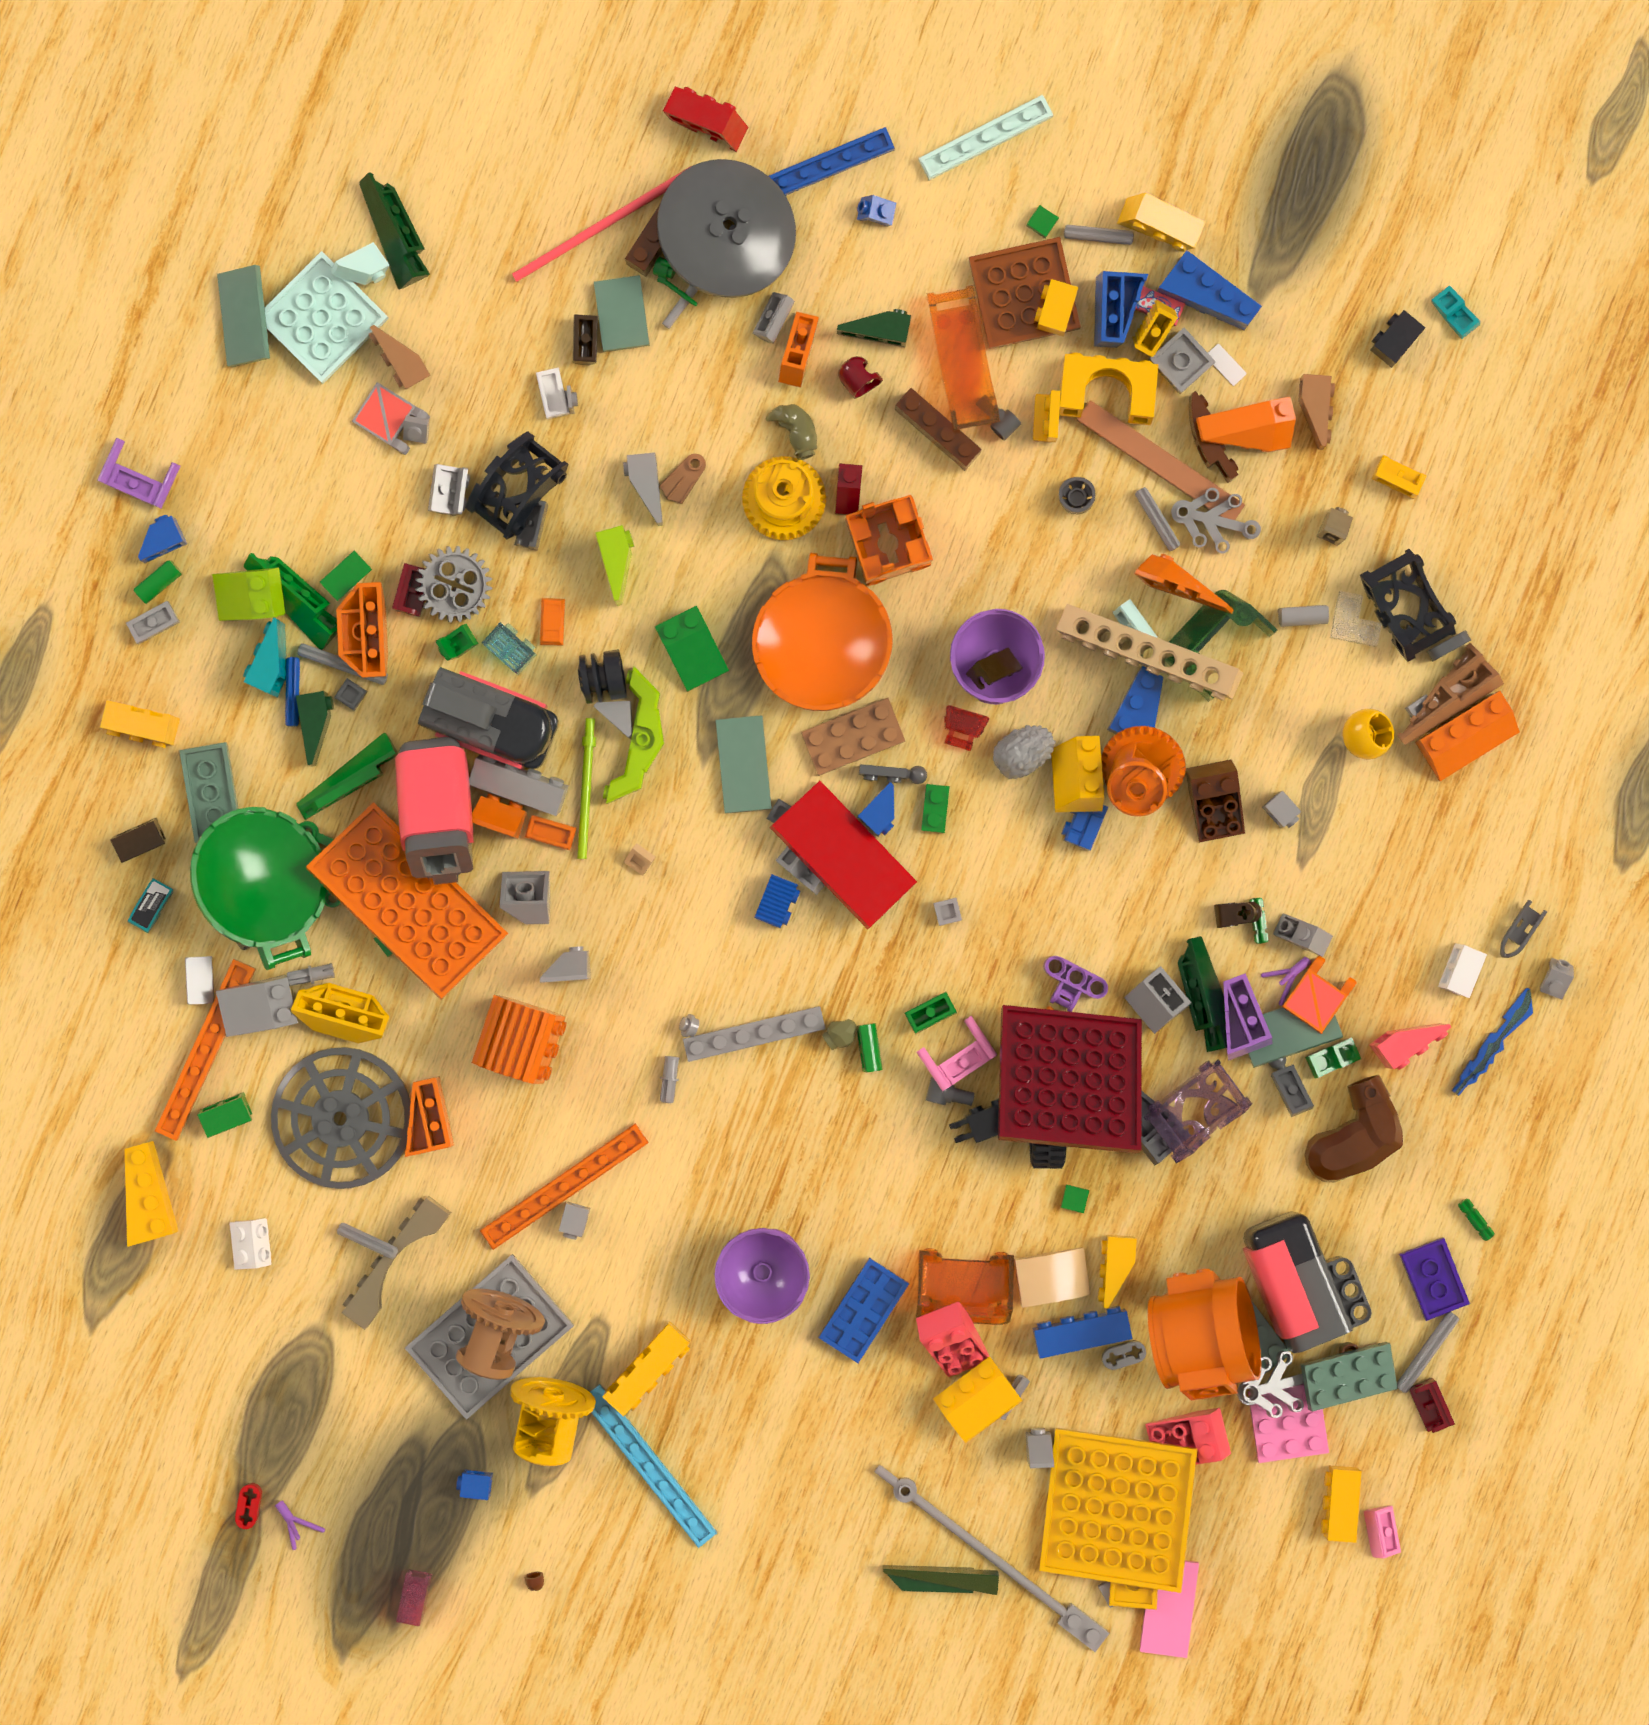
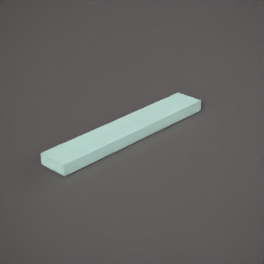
(985, 137)

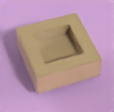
(639, 859)

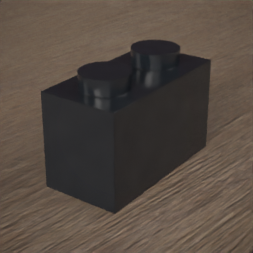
(1397, 338)

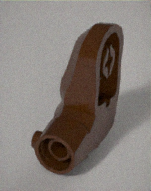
(1361, 1141)

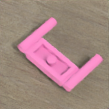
(961, 1063)

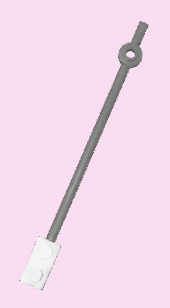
(1071, 1618)

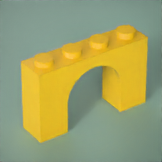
(1138, 378)

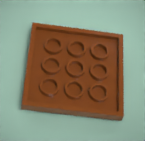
(1011, 290)

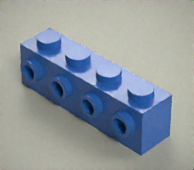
(1082, 1333)

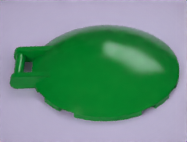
(255, 881)

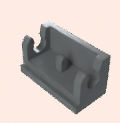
(533, 528)

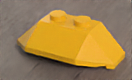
(341, 1012)

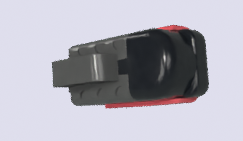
(489, 719)

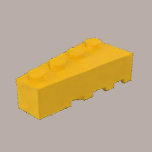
(147, 1199)
(646, 1368)

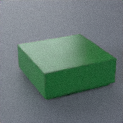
(1042, 221)
(1075, 1198)

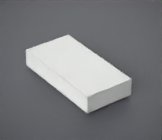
(552, 393)

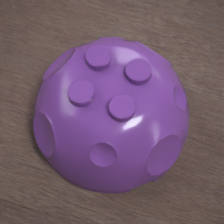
(988, 634)
(762, 1275)

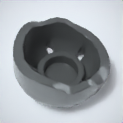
(1077, 496)

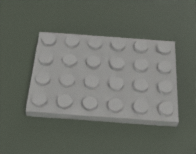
(438, 1344)

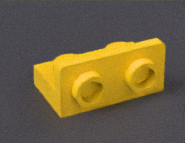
(1046, 417)

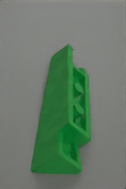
(301, 601)
(350, 777)

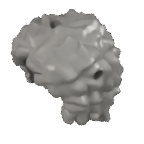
(1023, 751)

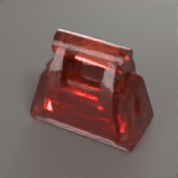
(963, 722)

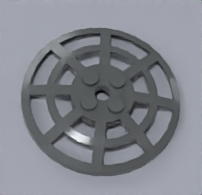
(352, 1106)

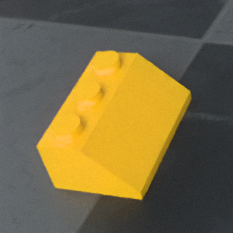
(1078, 775)
(977, 1399)

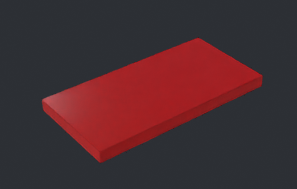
(843, 854)

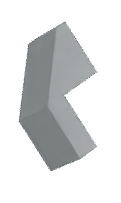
(799, 870)

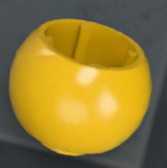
(1368, 734)

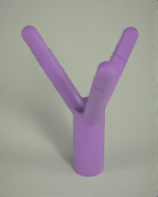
(1291, 974)
(290, 1519)

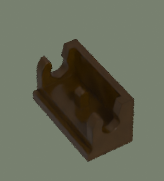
(994, 668)
(138, 840)

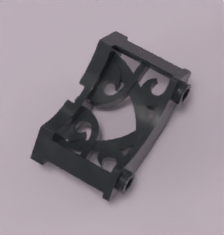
(483, 494)
(1404, 637)

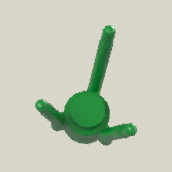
(664, 271)

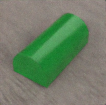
(157, 581)
(930, 1012)
(869, 1047)

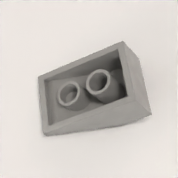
(256, 1006)

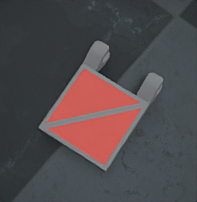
(385, 414)

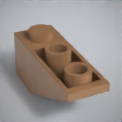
(406, 363)
(1315, 405)

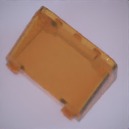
(979, 1286)

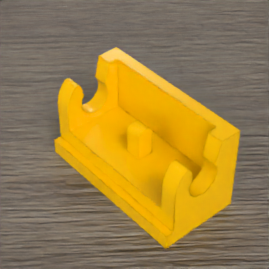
(1399, 477)

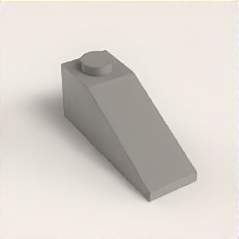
(644, 478)

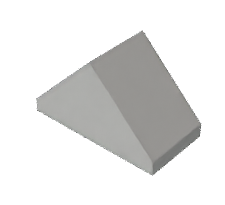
(618, 713)

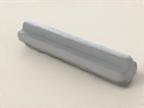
(1098, 234)
(1157, 519)
(367, 1240)

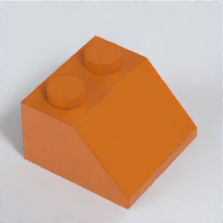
(499, 816)

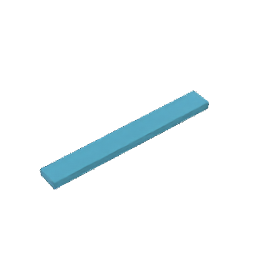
(652, 1470)

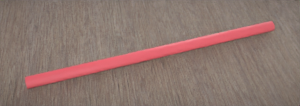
(593, 230)

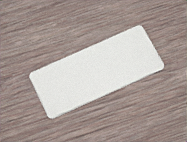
(1226, 365)

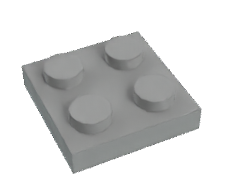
(1182, 360)

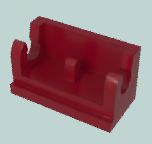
(406, 596)
(1431, 1405)

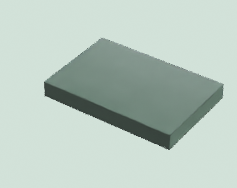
(621, 313)

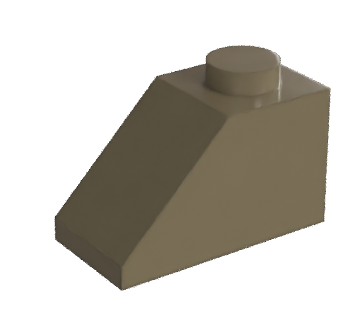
(1335, 526)

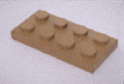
(853, 736)

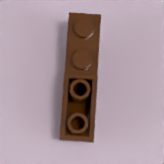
(1209, 452)

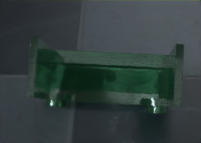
(1209, 621)

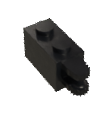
(981, 1121)

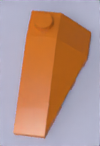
(1256, 426)

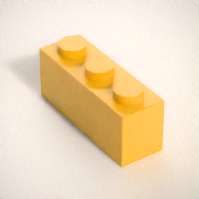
(1341, 1504)

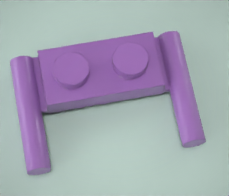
(134, 482)

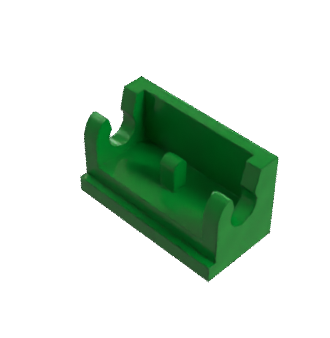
(345, 575)
(225, 1115)

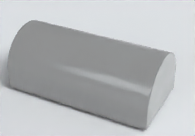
(773, 317)
(1303, 615)

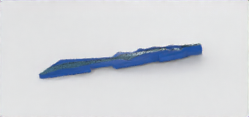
(1514, 1017)

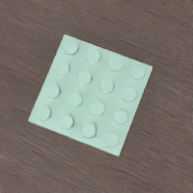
(322, 318)

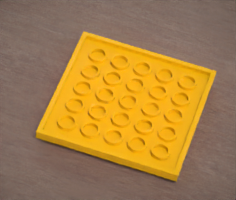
(1118, 1510)

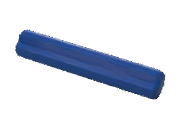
(292, 690)

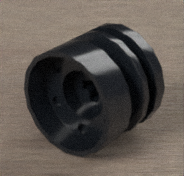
(602, 676)

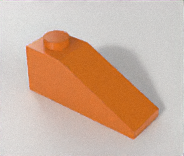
(798, 349)

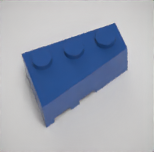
(1114, 306)
(1139, 703)

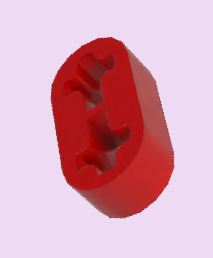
(254, 1507)

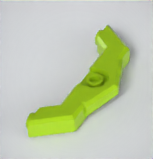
(645, 741)

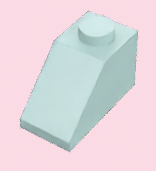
(362, 266)

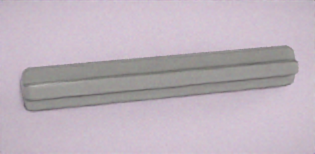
(333, 661)
(1427, 1352)

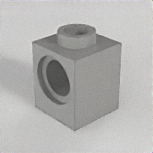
(1282, 810)
(574, 1220)

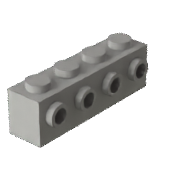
(519, 785)

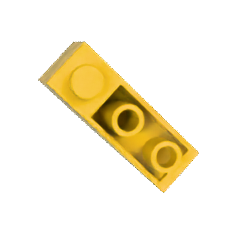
(1119, 1260)

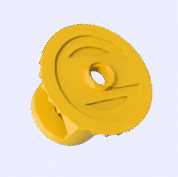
(781, 515)
(547, 1409)

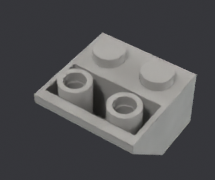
(1157, 1000)

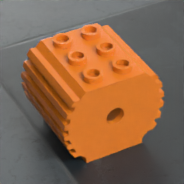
(519, 1040)

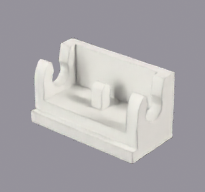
(1462, 970)

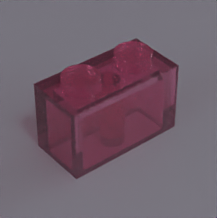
(414, 1597)

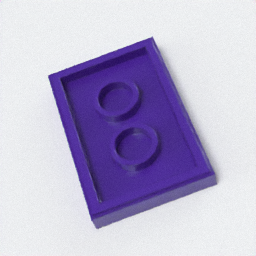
(1434, 1278)

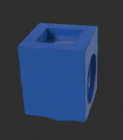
(475, 1484)

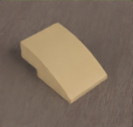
(1052, 1277)

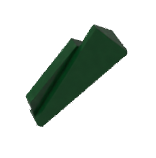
(1204, 994)

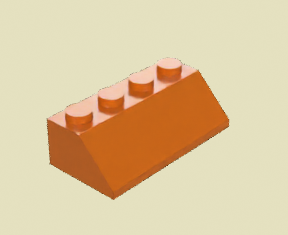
(1468, 735)

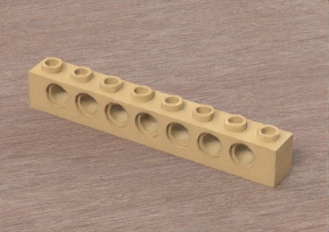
(1074, 618)

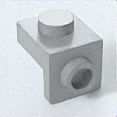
(1557, 978)

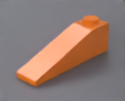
(1169, 577)

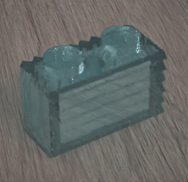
(510, 648)

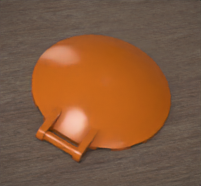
(822, 638)

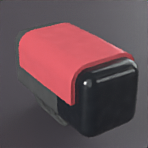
(1299, 1285)

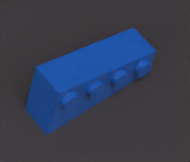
(1208, 292)

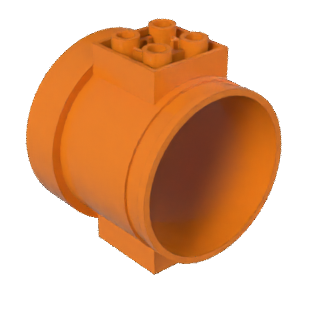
(1204, 1335)

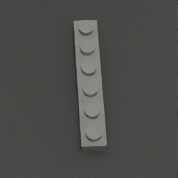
(754, 1034)

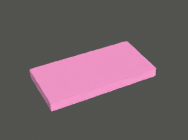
(1169, 1627)

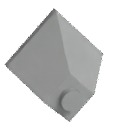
(526, 896)
(569, 966)

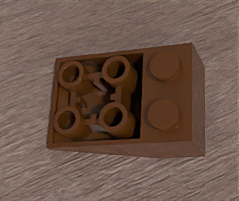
(1216, 800)

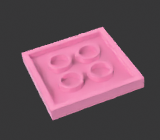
(1290, 1434)

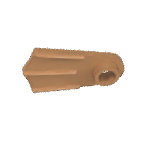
(682, 479)

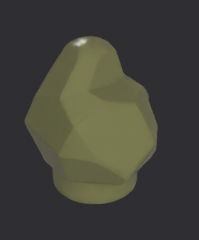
(840, 1034)

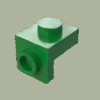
(456, 643)

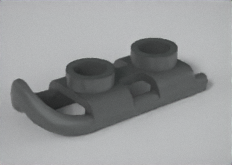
(1518, 934)

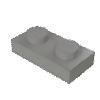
(153, 622)

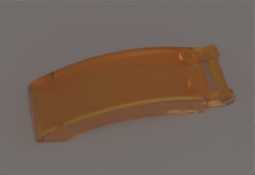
(963, 360)

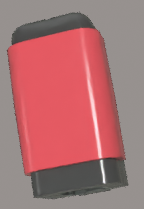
(435, 808)

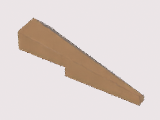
(1465, 684)

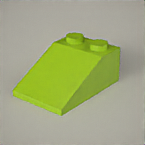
(616, 555)
(249, 594)

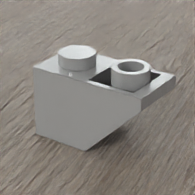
(1303, 934)

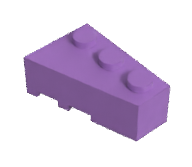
(1244, 1020)

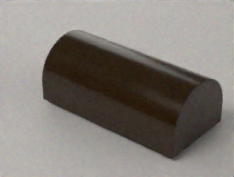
(585, 339)

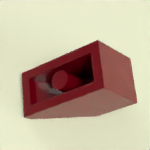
(848, 489)

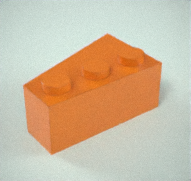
(428, 1119)

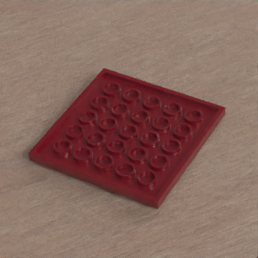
(1070, 1079)

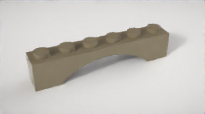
(367, 1301)

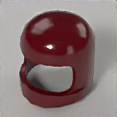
(855, 376)

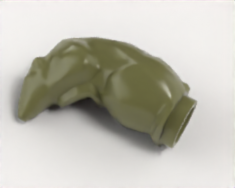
(801, 429)

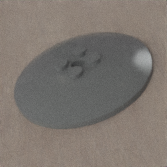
(709, 254)

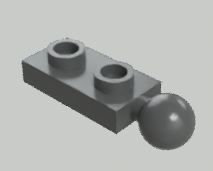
(916, 774)
(1290, 1088)

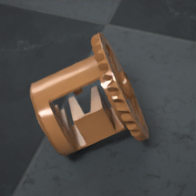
(497, 1324)

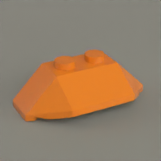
(364, 630)

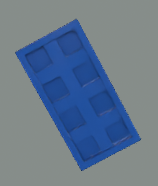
(863, 1310)

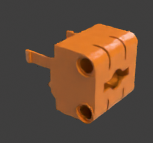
(904, 524)

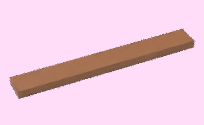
(1154, 458)

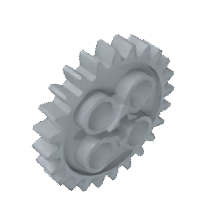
(446, 603)

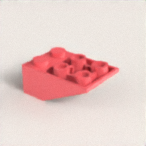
(1399, 1045)
(951, 1339)
(1196, 1430)

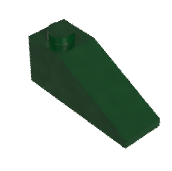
(883, 327)
(314, 720)

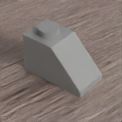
(1039, 1448)

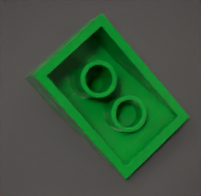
(692, 648)

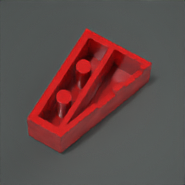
(706, 116)

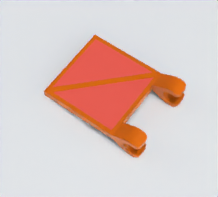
(1316, 999)

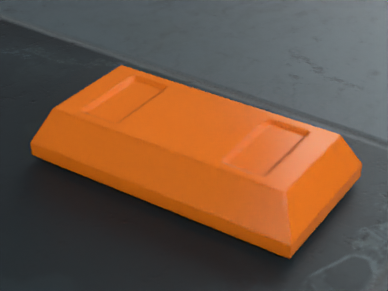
(552, 621)
(550, 832)

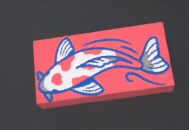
(1148, 297)

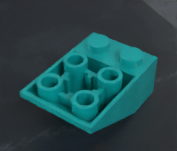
(269, 664)

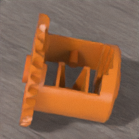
(1142, 769)

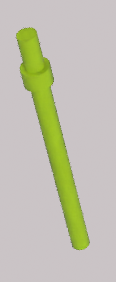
(588, 742)

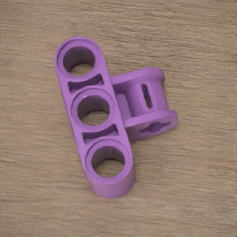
(1067, 988)

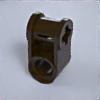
(1234, 913)

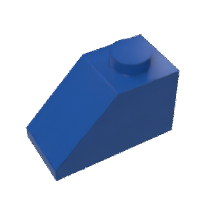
(161, 539)
(880, 812)

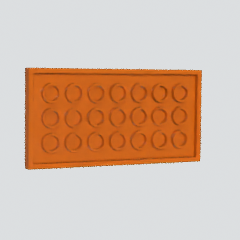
(427, 926)

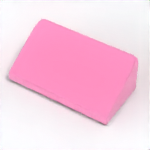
(1382, 1532)

